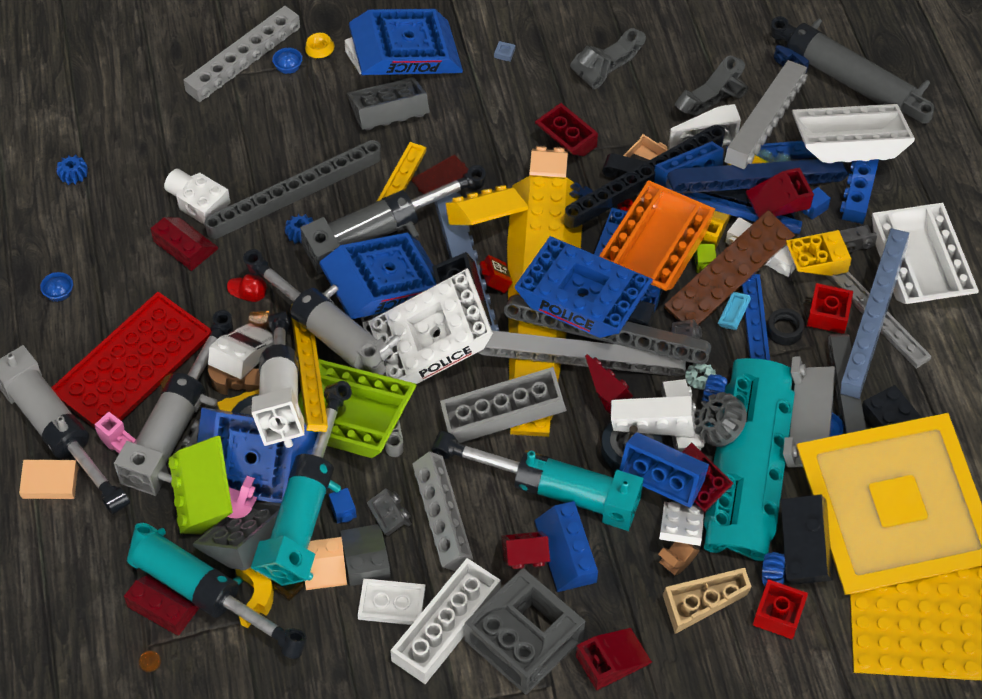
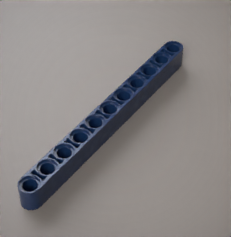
(733, 178)

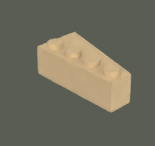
(702, 597)

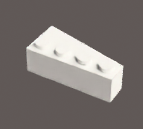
(655, 415)

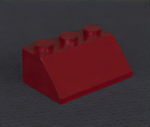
(568, 130)
(182, 241)
(160, 604)

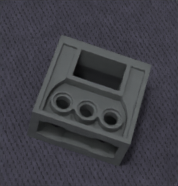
(513, 641)

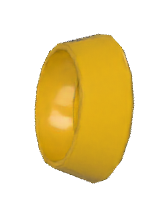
(319, 45)

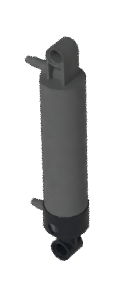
(853, 69)

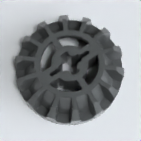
(726, 423)

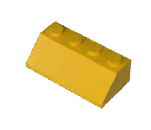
(484, 206)

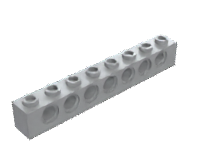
(241, 53)

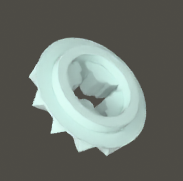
(692, 372)

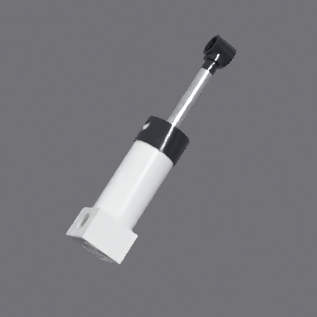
(277, 405)

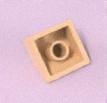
(548, 162)
(328, 564)

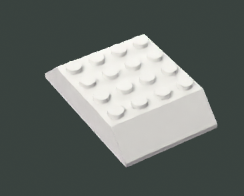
(854, 132)
(933, 259)

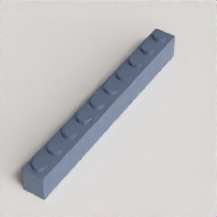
(459, 242)
(874, 314)

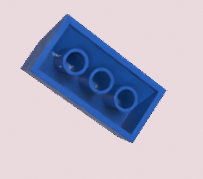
(664, 469)
(569, 549)

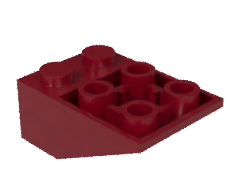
(781, 194)
(606, 384)
(715, 482)
(611, 657)

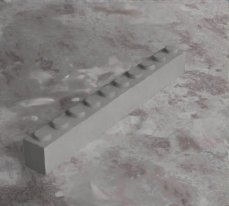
(766, 115)

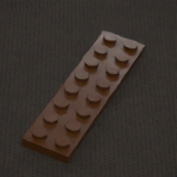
(730, 270)

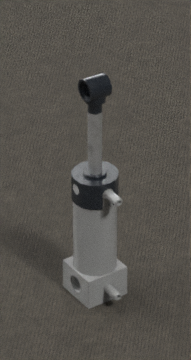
(58, 427)
(144, 461)

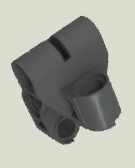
(595, 64)
(720, 85)

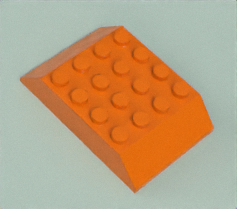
(659, 234)

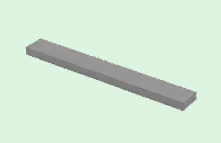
(891, 328)

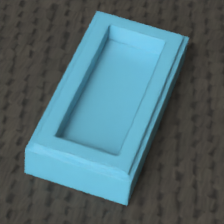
(734, 310)

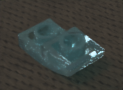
(767, 156)

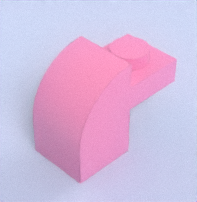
(112, 432)
(242, 500)

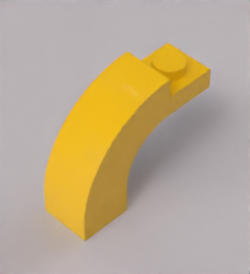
(263, 592)

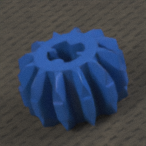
(72, 169)
(293, 226)
(714, 385)
(774, 568)

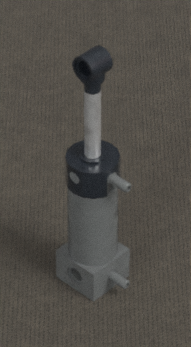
(378, 219)

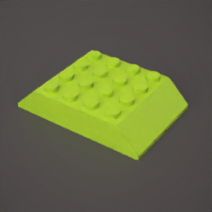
(369, 413)

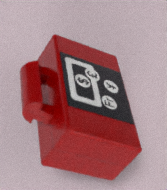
(496, 273)

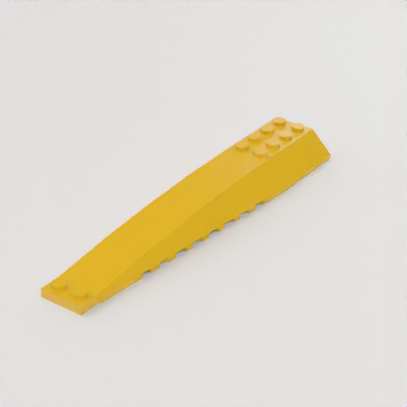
(526, 236)

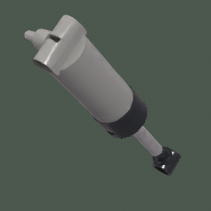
(326, 321)

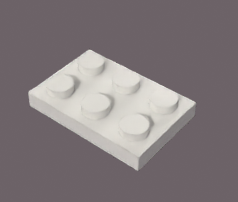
(682, 523)
(391, 601)

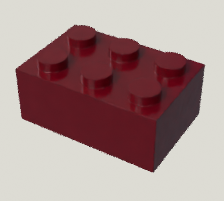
(525, 549)

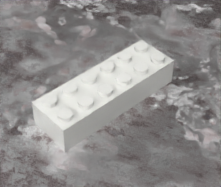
(443, 621)

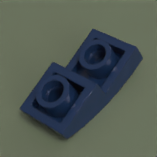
(784, 54)

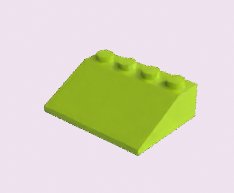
(200, 486)

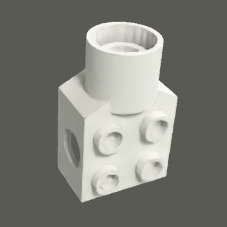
(197, 194)

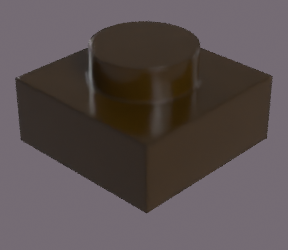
(288, 591)

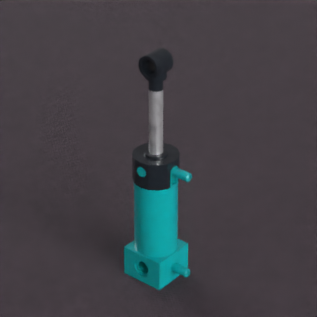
(540, 475)
(286, 553)

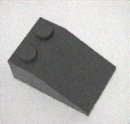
(365, 554)

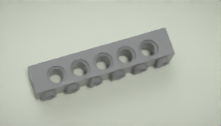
(442, 511)

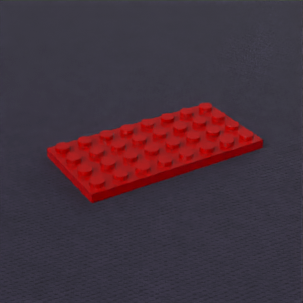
(132, 361)

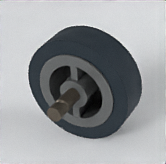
(614, 444)

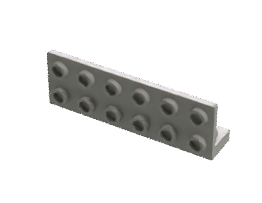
(810, 408)

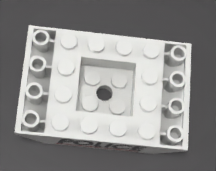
(447, 306)

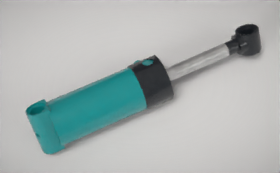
(202, 584)

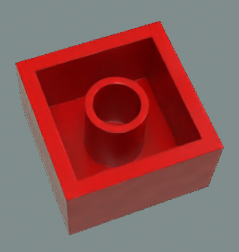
(830, 308)
(780, 609)

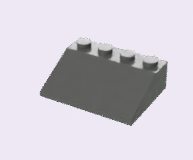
(388, 103)
(236, 540)

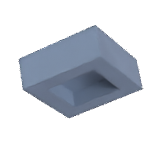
(504, 51)

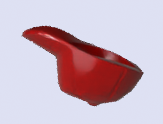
(248, 288)

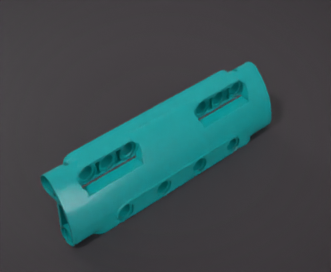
(753, 460)

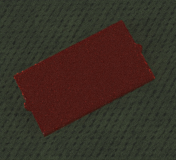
(440, 174)

